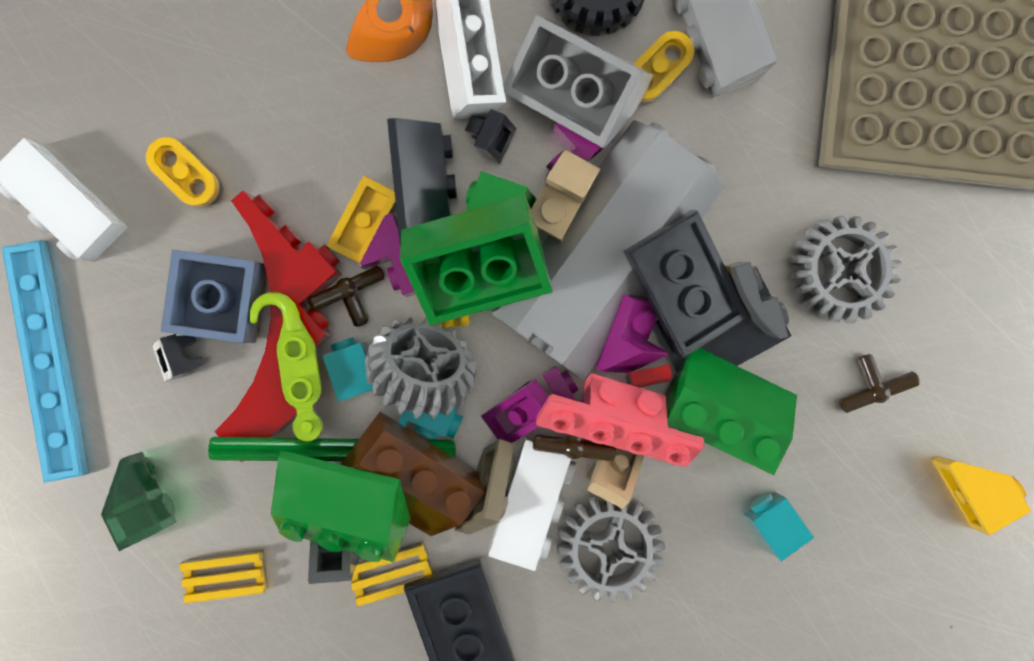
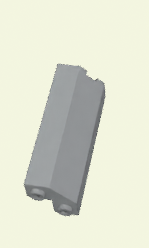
(638, 191)

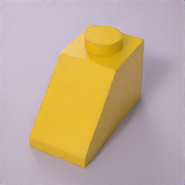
(984, 496)

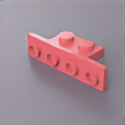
(621, 418)

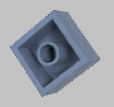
(212, 296)

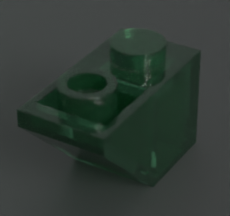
(136, 502)

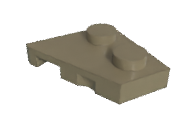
(494, 471)

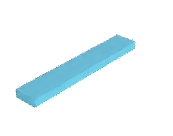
(45, 360)

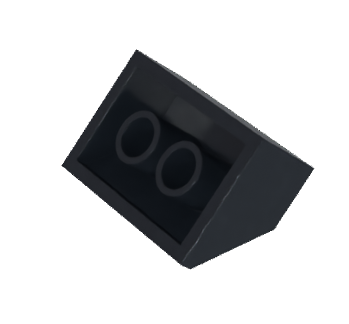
(420, 171)

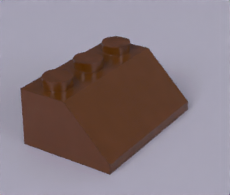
(435, 484)

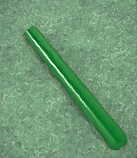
(270, 448)

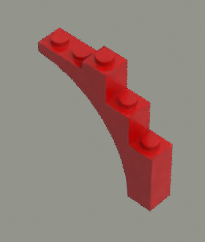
(299, 276)

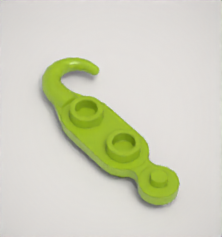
(296, 364)

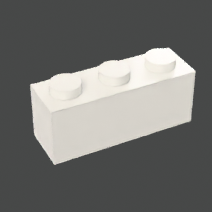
(470, 57)
(58, 201)
(531, 507)

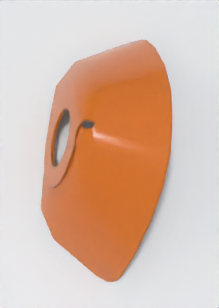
(388, 41)

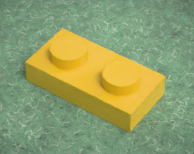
(362, 218)

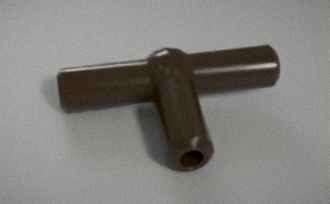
(346, 290)
(878, 389)
(573, 447)

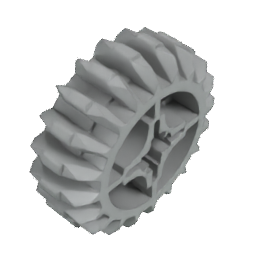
(868, 289)
(410, 362)
(603, 580)

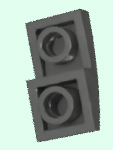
(763, 310)

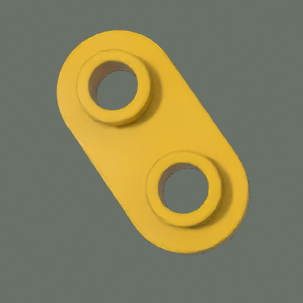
(660, 66)
(184, 173)

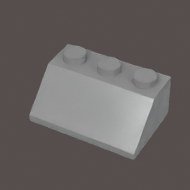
(728, 42)
(575, 81)

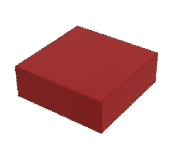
(649, 376)

